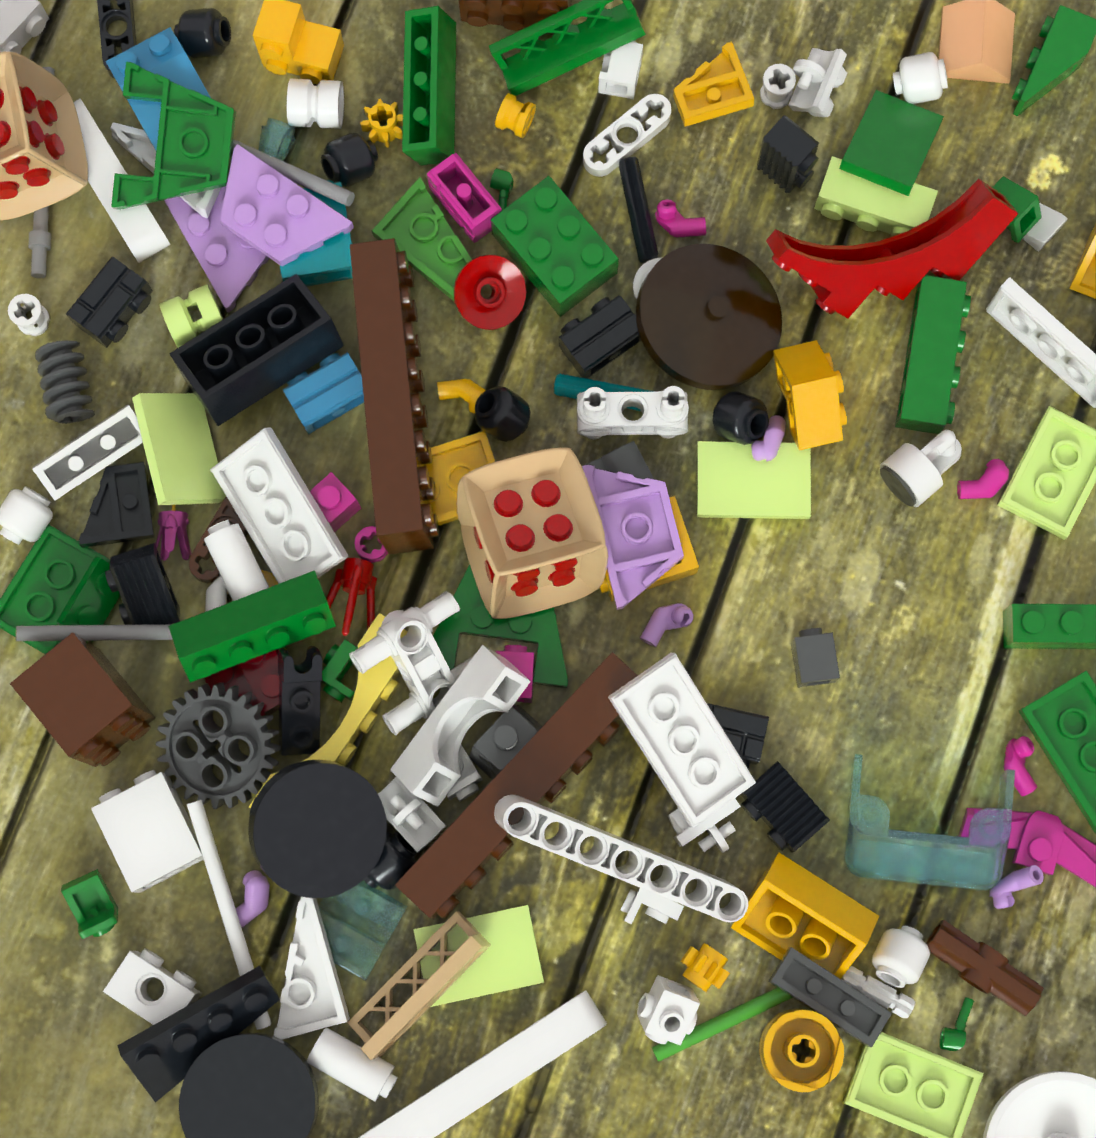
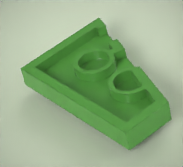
(426, 238)

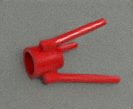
(355, 578)

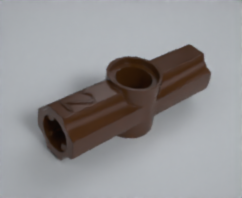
(984, 968)

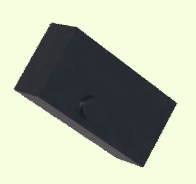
(257, 349)

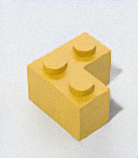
(296, 45)
(811, 394)

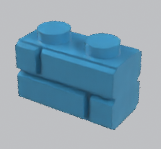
(326, 392)

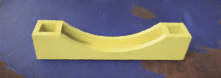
(372, 687)

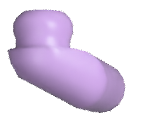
(772, 440)
(664, 619)
(1014, 882)
(255, 897)

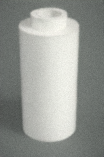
(234, 560)
(351, 1066)

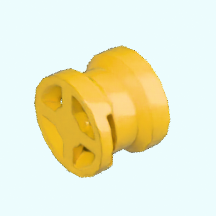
(515, 115)

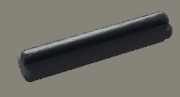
(638, 209)

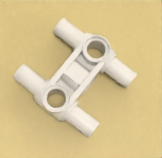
(663, 413)
(415, 657)

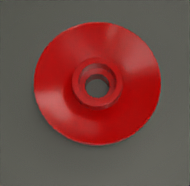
(506, 297)

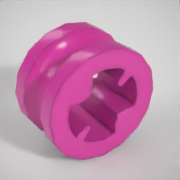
(376, 555)

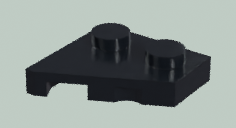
(121, 508)

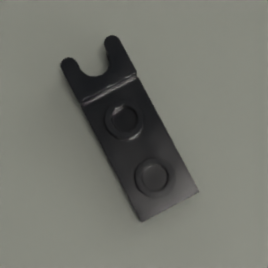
(299, 702)

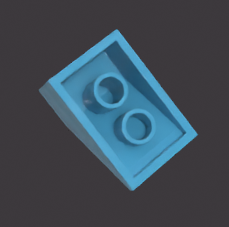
(162, 56)

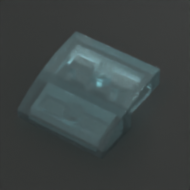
(360, 926)

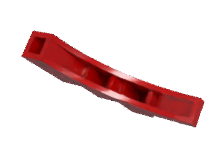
(895, 265)

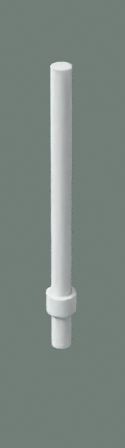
(223, 895)

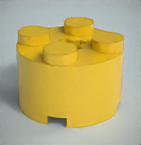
(812, 1070)

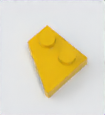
(714, 89)

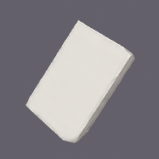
(1045, 228)

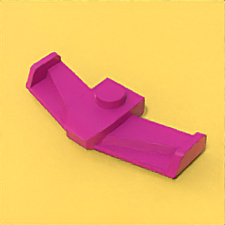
(1043, 842)

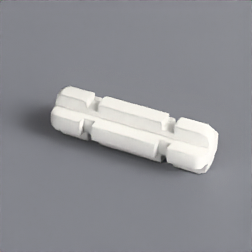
(879, 992)

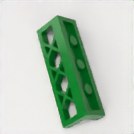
(569, 45)

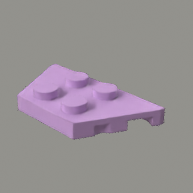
(275, 211)
(223, 255)
(637, 530)

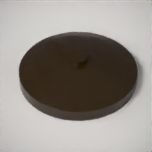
(708, 316)

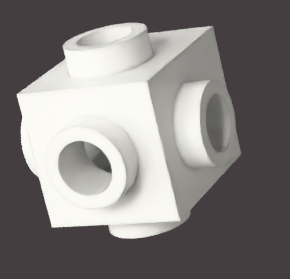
(668, 1011)

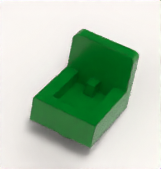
(337, 665)
(91, 904)

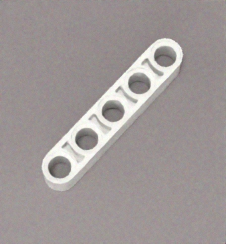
(134, 223)

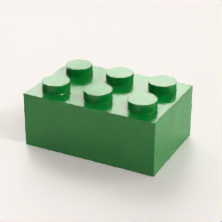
(554, 246)

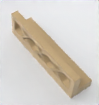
(423, 996)

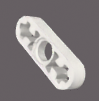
(652, 125)

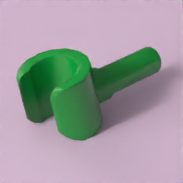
(503, 182)
(955, 1039)

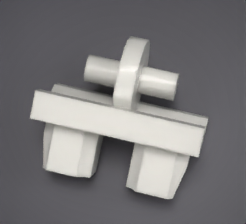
(816, 80)
(410, 815)
(716, 836)

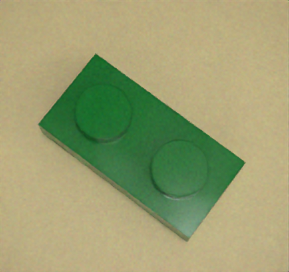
(91, 599)

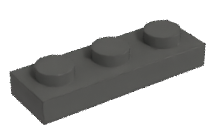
(830, 997)

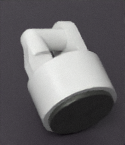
(917, 473)

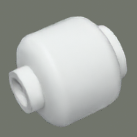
(921, 78)
(24, 515)
(900, 956)

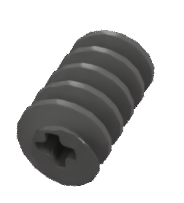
(61, 382)

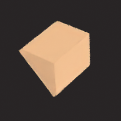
(977, 40)

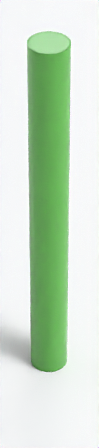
(723, 1022)

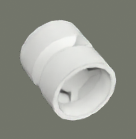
(315, 103)

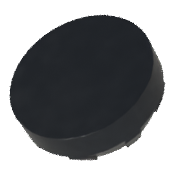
(317, 828)
(249, 1090)

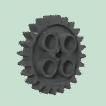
(196, 768)

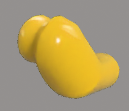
(460, 388)

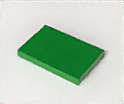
(891, 143)
(45, 584)

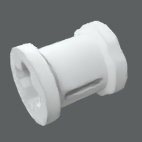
(781, 77)
(18, 316)

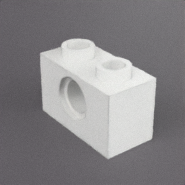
(130, 987)

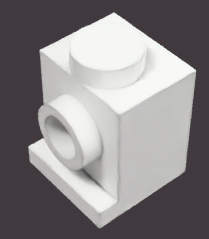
(621, 71)

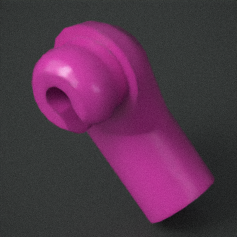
(676, 224)
(988, 485)
(1015, 759)

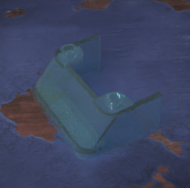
(927, 858)

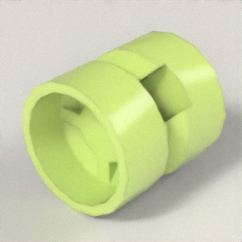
(179, 319)

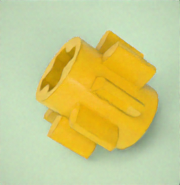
(380, 112)
(705, 967)

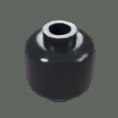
(203, 32)
(349, 159)
(502, 413)
(740, 418)
(394, 862)

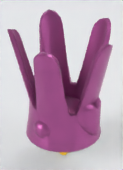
(170, 524)

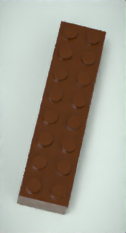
(393, 397)
(534, 774)

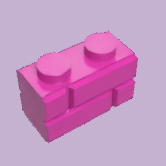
(463, 196)

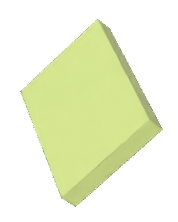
(178, 448)
(1053, 474)
(740, 487)
(504, 966)
(913, 1088)

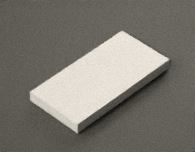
(1046, 338)
(278, 509)
(682, 739)

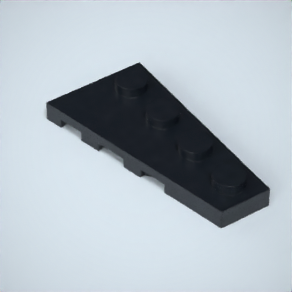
(169, 1048)

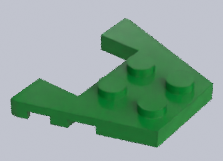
(191, 142)
(533, 628)

